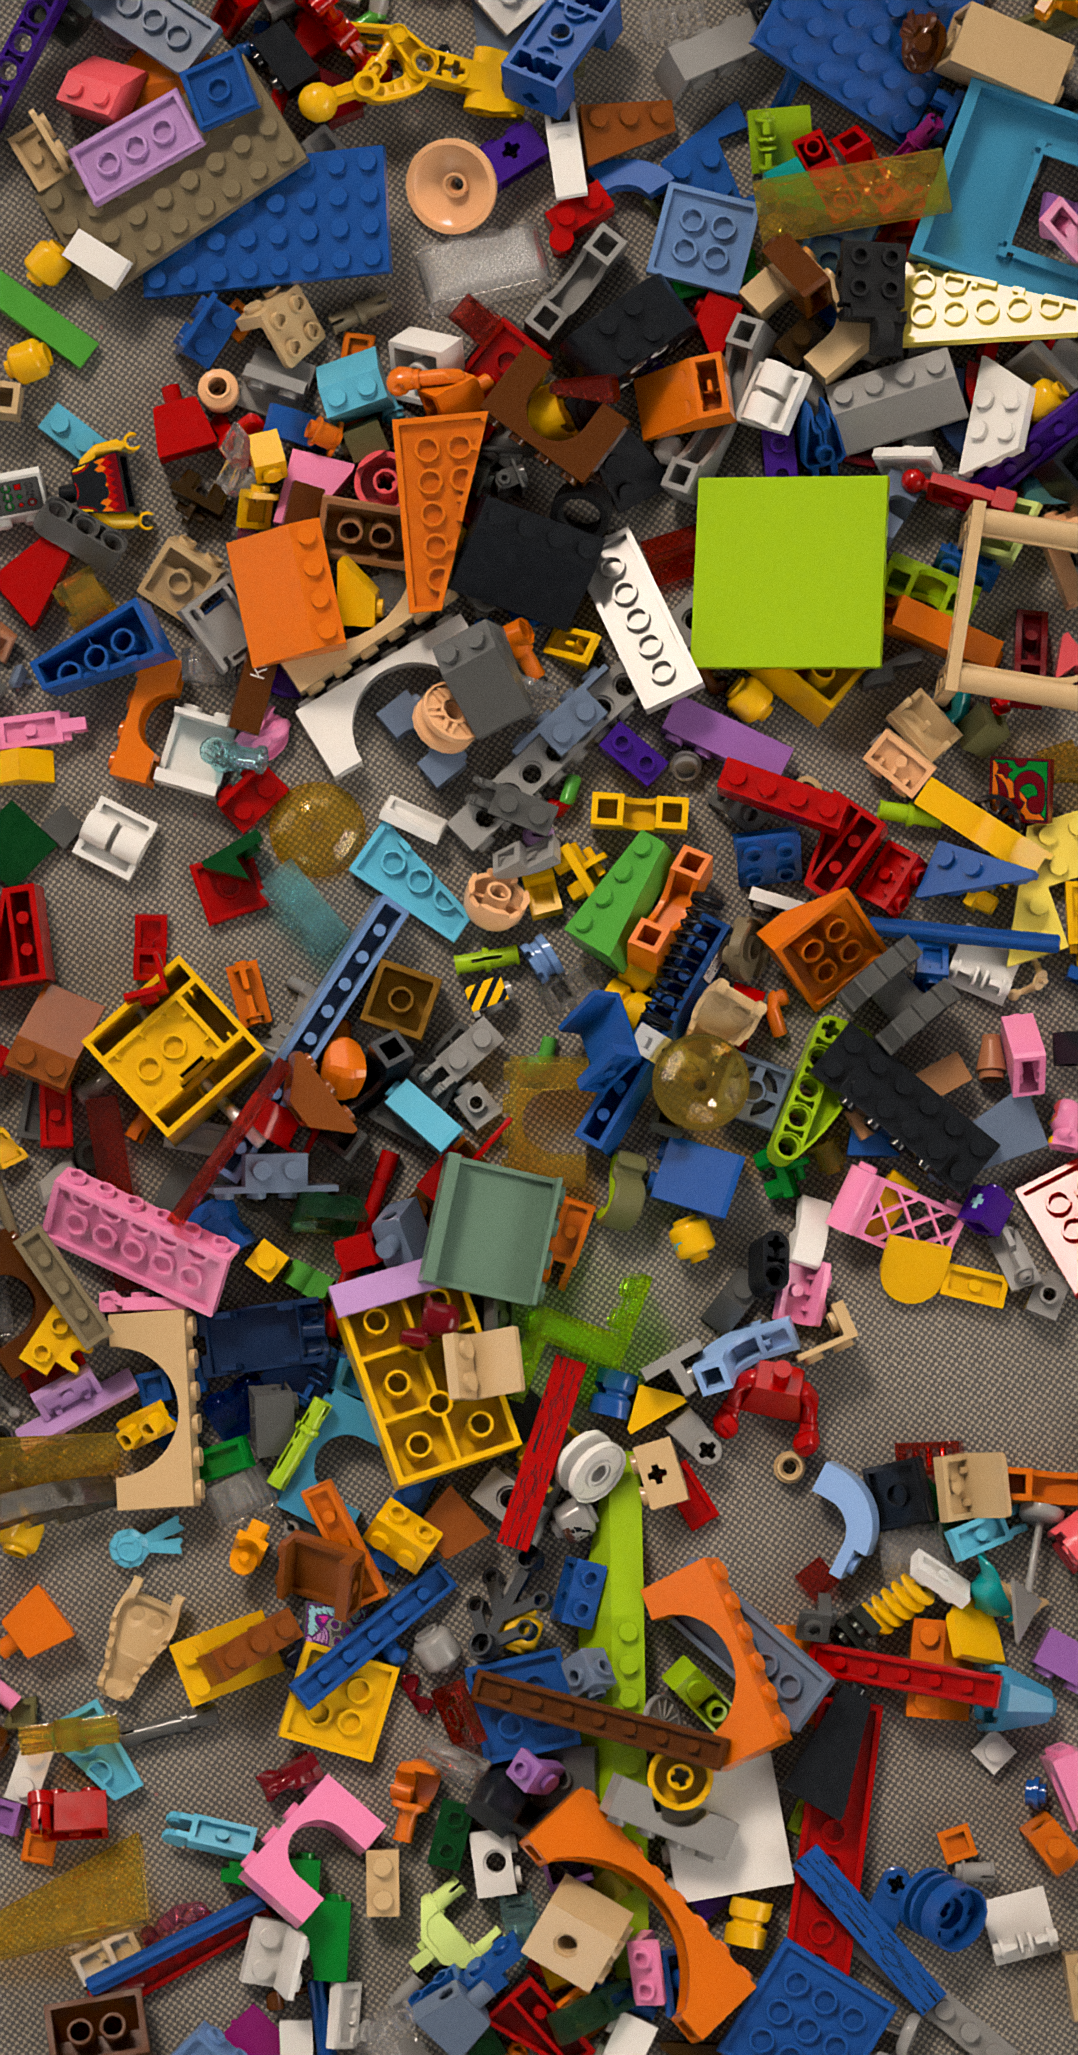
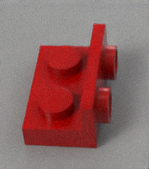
(250, 798)
(892, 879)

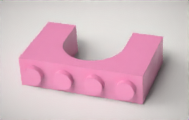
(1062, 1772)
(325, 1807)

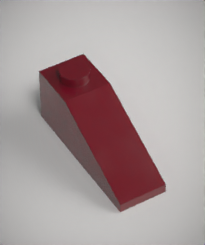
(1030, 647)

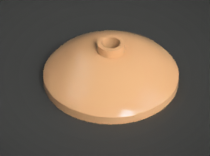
(433, 187)

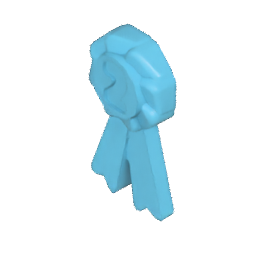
(130, 1547)

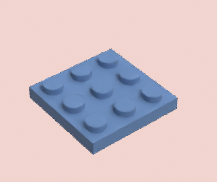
(703, 239)

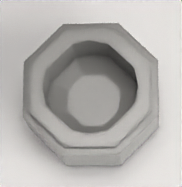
(667, 448)

